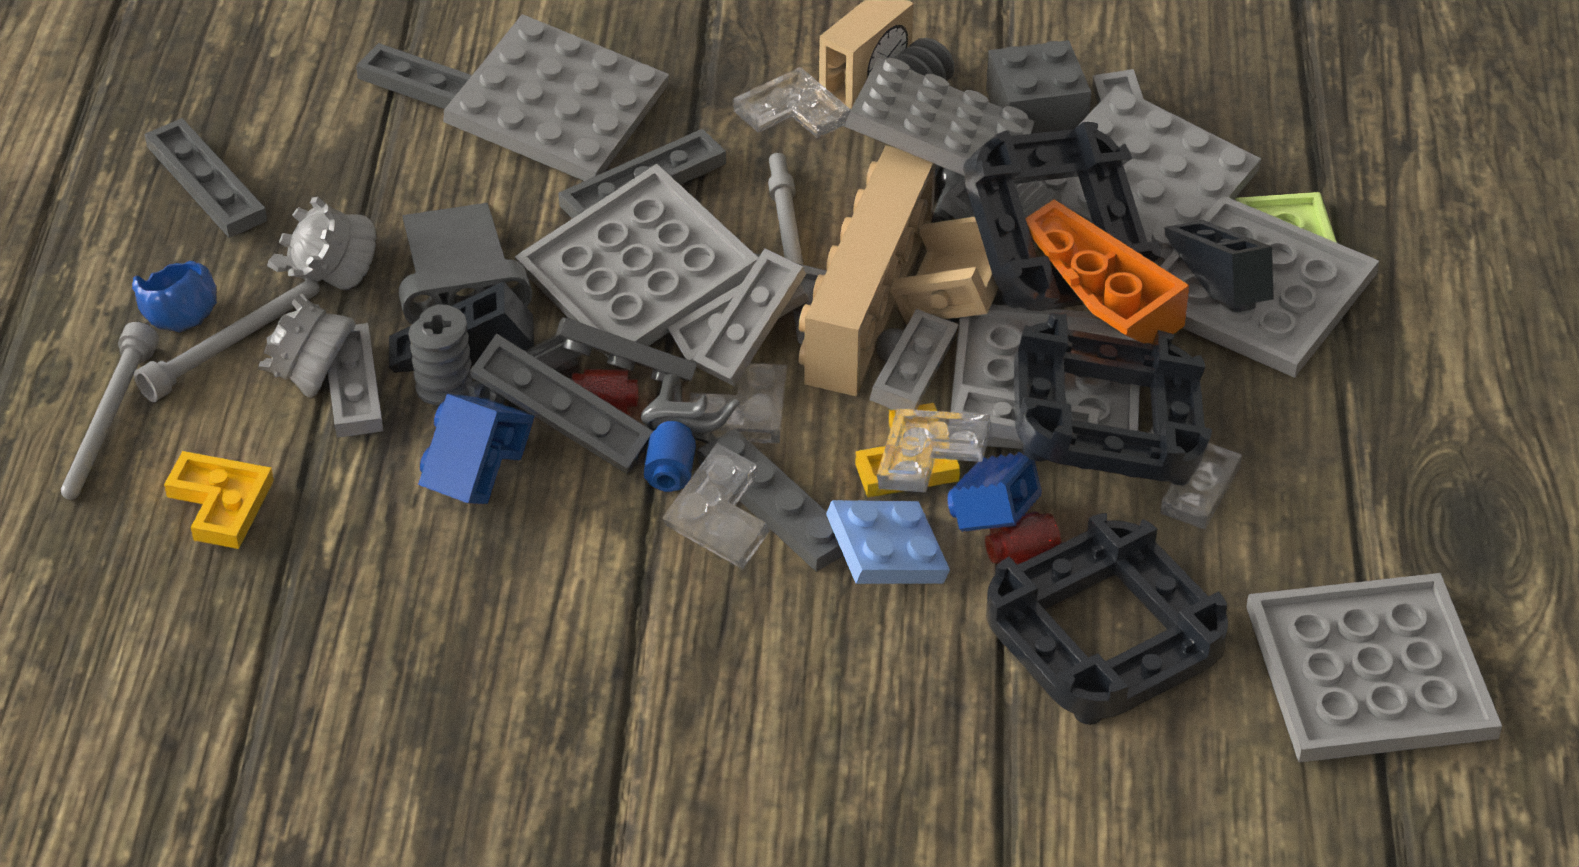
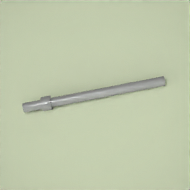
(782, 192)

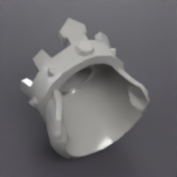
(327, 246)
(306, 345)

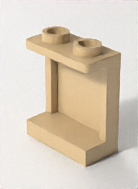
(953, 274)

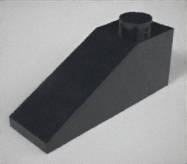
(1225, 263)
(487, 314)

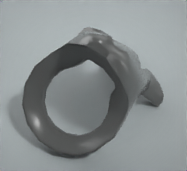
(691, 414)

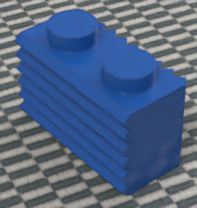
(995, 493)

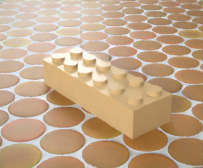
(875, 248)

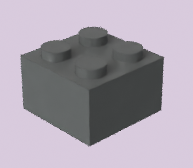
(1041, 82)

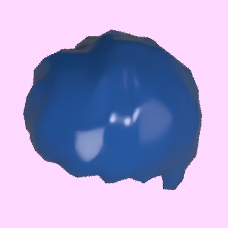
(176, 296)

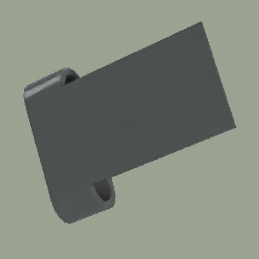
(456, 252)

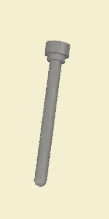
(135, 345)
(157, 379)

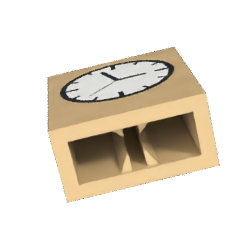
(856, 42)

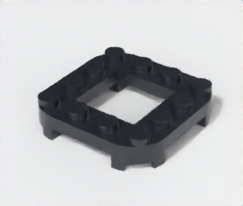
(1018, 159)
(1046, 420)
(1091, 685)

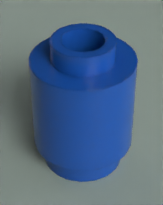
(670, 456)

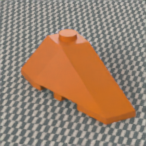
(1109, 275)

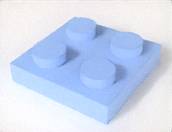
(887, 542)

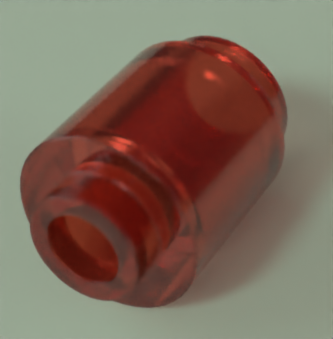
(611, 386)
(1027, 539)

